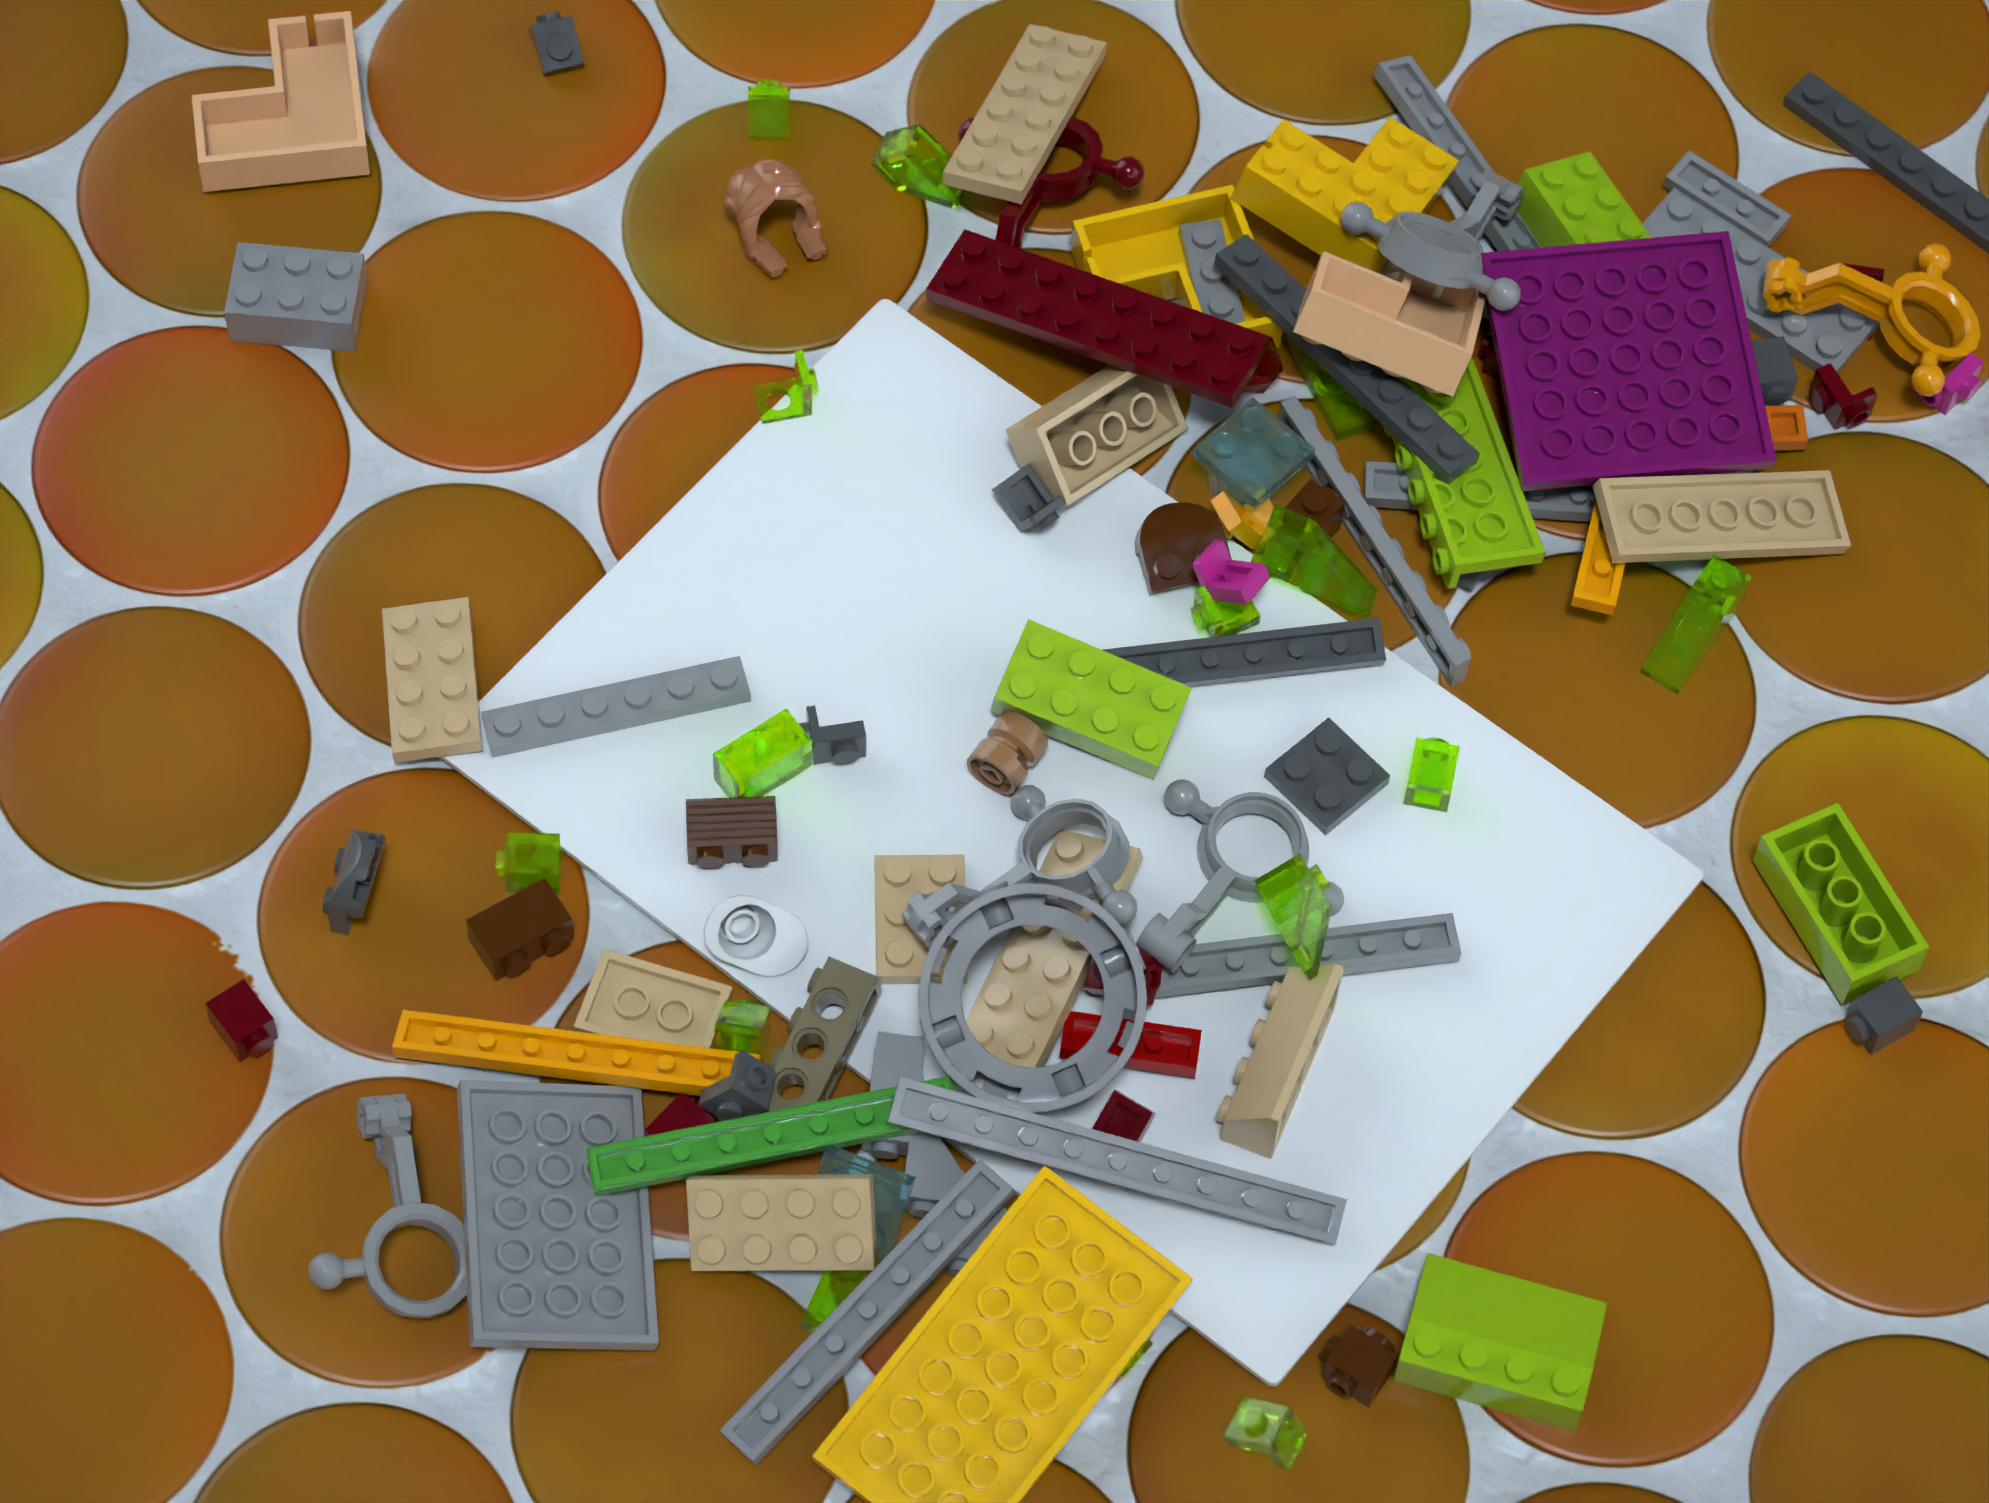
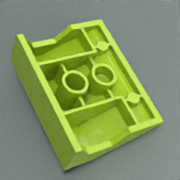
(1501, 1342)

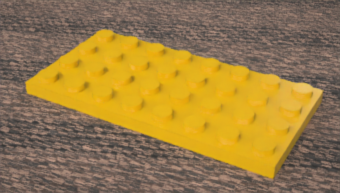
(1006, 1357)

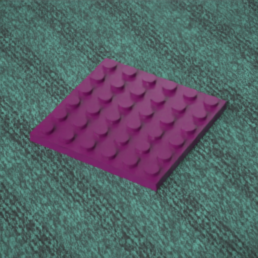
(1628, 361)

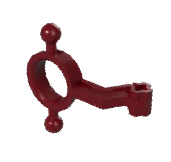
(1078, 136)

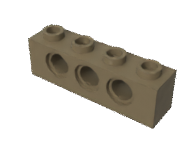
(834, 984)

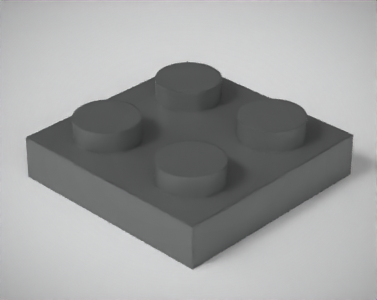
(1327, 776)

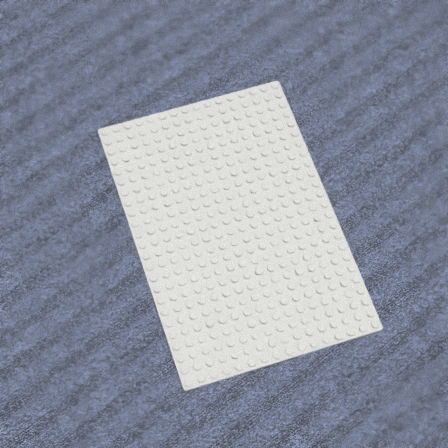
(890, 589)

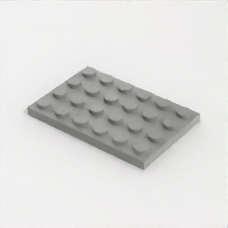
(539, 1246)

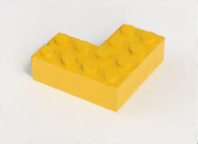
(1307, 185)
(1145, 250)

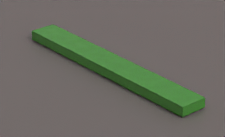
(746, 1141)

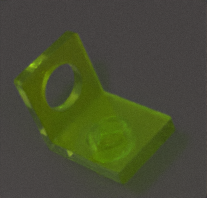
(797, 389)

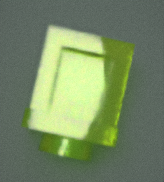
(769, 109)
(1222, 617)
(1267, 1430)

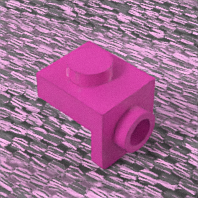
(1959, 384)
(1228, 578)

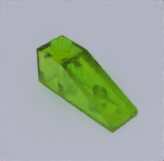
(1697, 624)
(1299, 909)

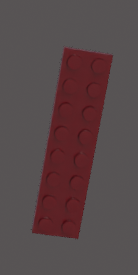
(1098, 318)

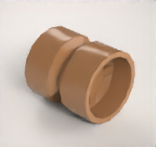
(1004, 756)

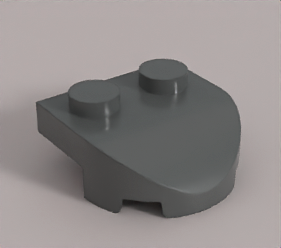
(355, 873)

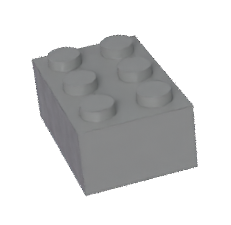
(296, 297)

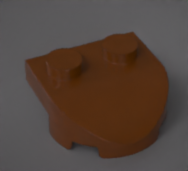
(1172, 541)

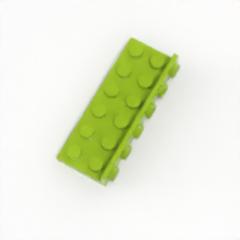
(1482, 514)

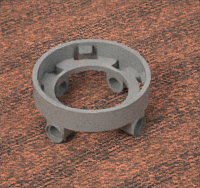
(1055, 1084)

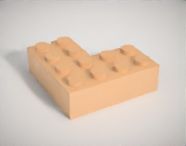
(297, 129)
(1392, 322)

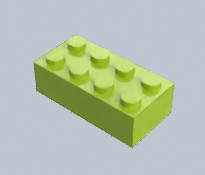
(1575, 204)
(1091, 698)
(1840, 903)

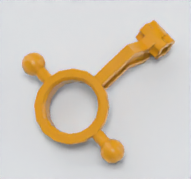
(1803, 293)

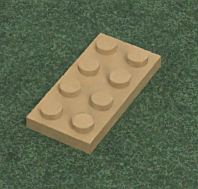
(431, 680)
(782, 1222)

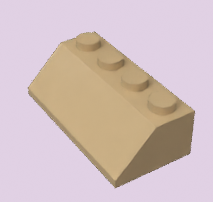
(1096, 431)
(1280, 1059)

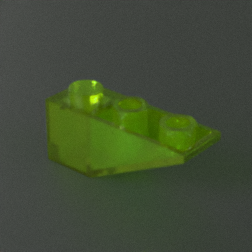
(1306, 557)

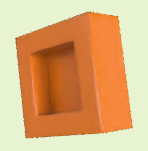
(1787, 427)

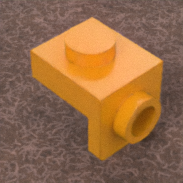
(1242, 520)

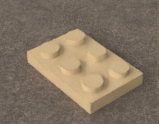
(898, 878)
(650, 1002)

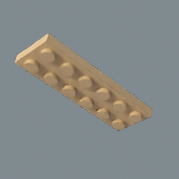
(1024, 114)
(1721, 516)
(1039, 968)

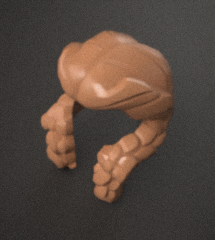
(757, 191)

